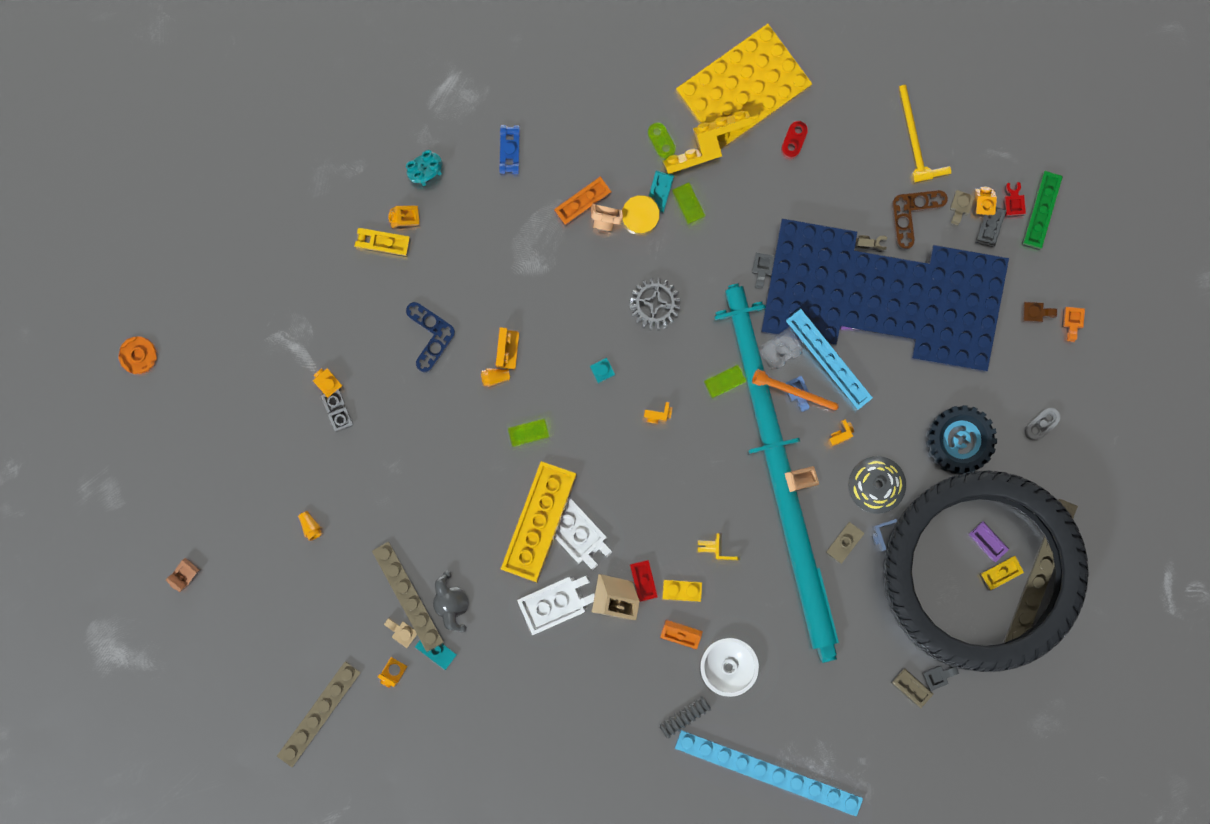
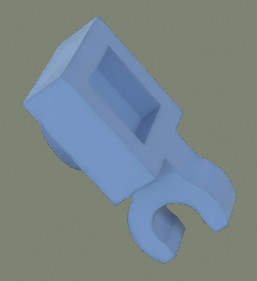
(799, 383)

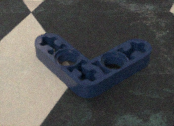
(436, 330)

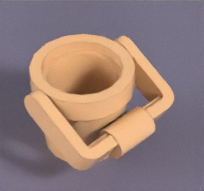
(605, 217)

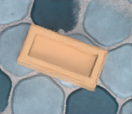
(801, 478)

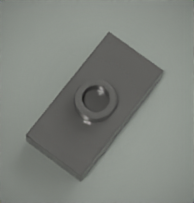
(991, 227)

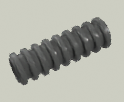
(685, 717)

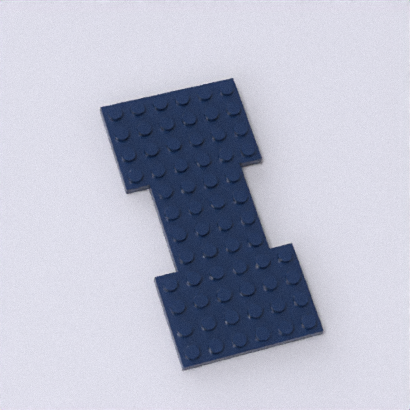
(941, 304)

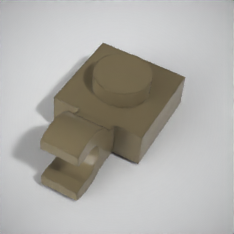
(961, 205)
(865, 242)

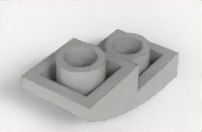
(337, 411)

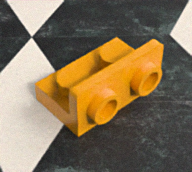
(507, 348)

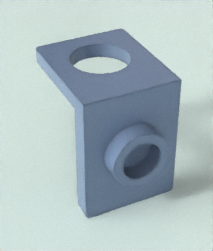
(877, 536)

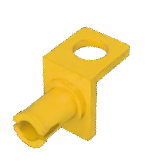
(716, 547)

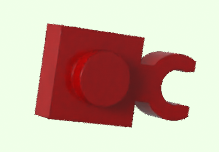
(1014, 202)

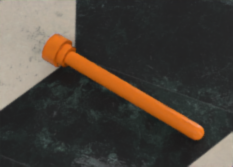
(761, 378)

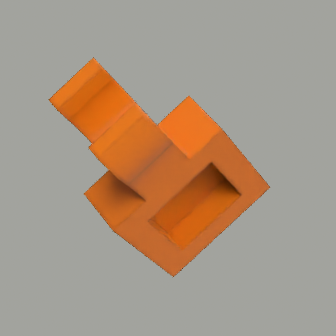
(1073, 319)

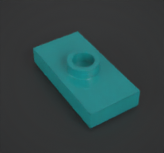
(661, 188)
(440, 655)

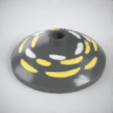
(863, 487)

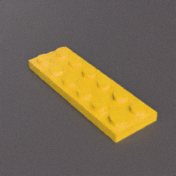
(539, 521)

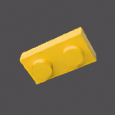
(1002, 573)
(682, 590)

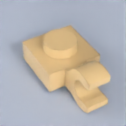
(403, 634)

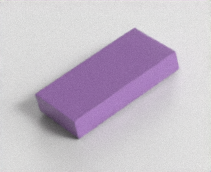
(988, 541)

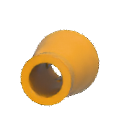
(494, 376)
(309, 526)

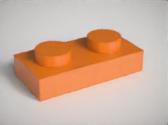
(681, 634)

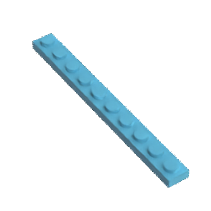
(769, 773)

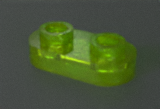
(661, 140)

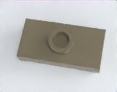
(845, 542)
(912, 688)

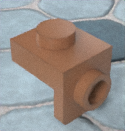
(182, 575)

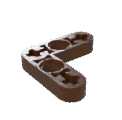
(910, 206)

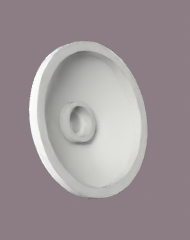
(743, 672)

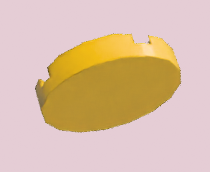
(640, 214)

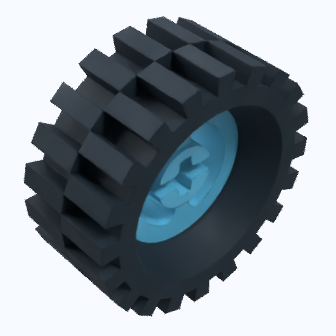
(972, 422)

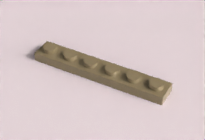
(407, 596)
(318, 714)

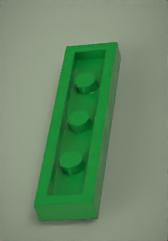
(1042, 209)

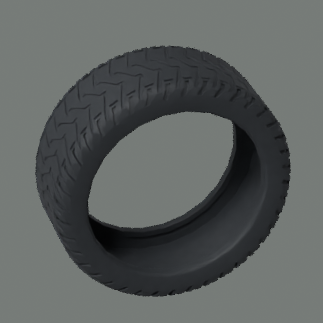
(1068, 556)

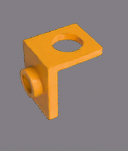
(389, 680)

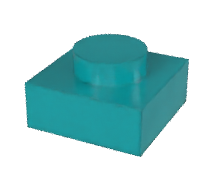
(602, 370)

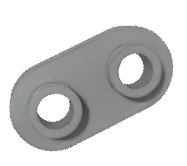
(1043, 424)

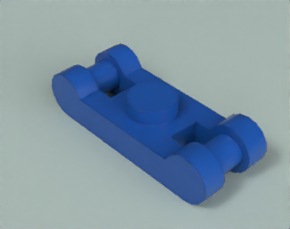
(509, 149)

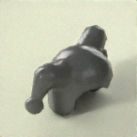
(450, 603)

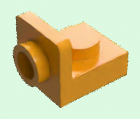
(403, 216)
(839, 437)

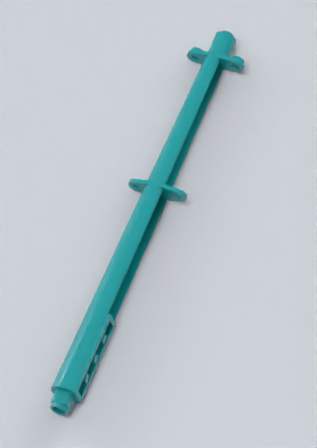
(807, 575)

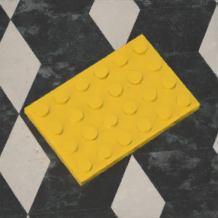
(750, 77)

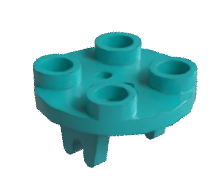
(424, 167)

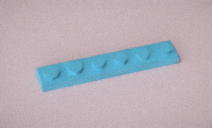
(829, 358)

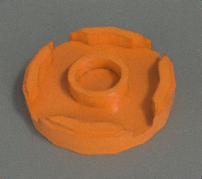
(137, 355)

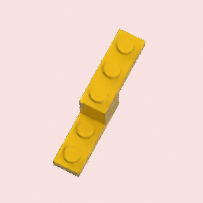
(707, 141)

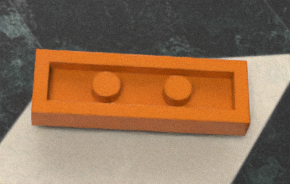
(582, 200)

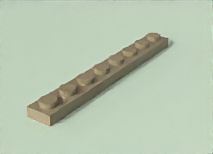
(1035, 586)

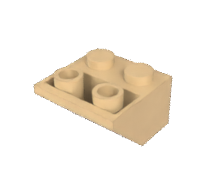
(615, 598)

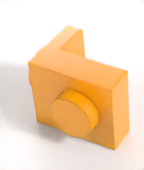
(986, 201)
(326, 382)
(654, 416)

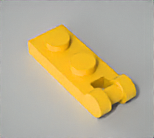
(383, 242)

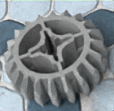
(652, 319)

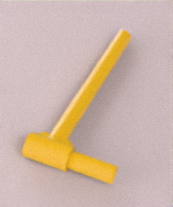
(921, 173)

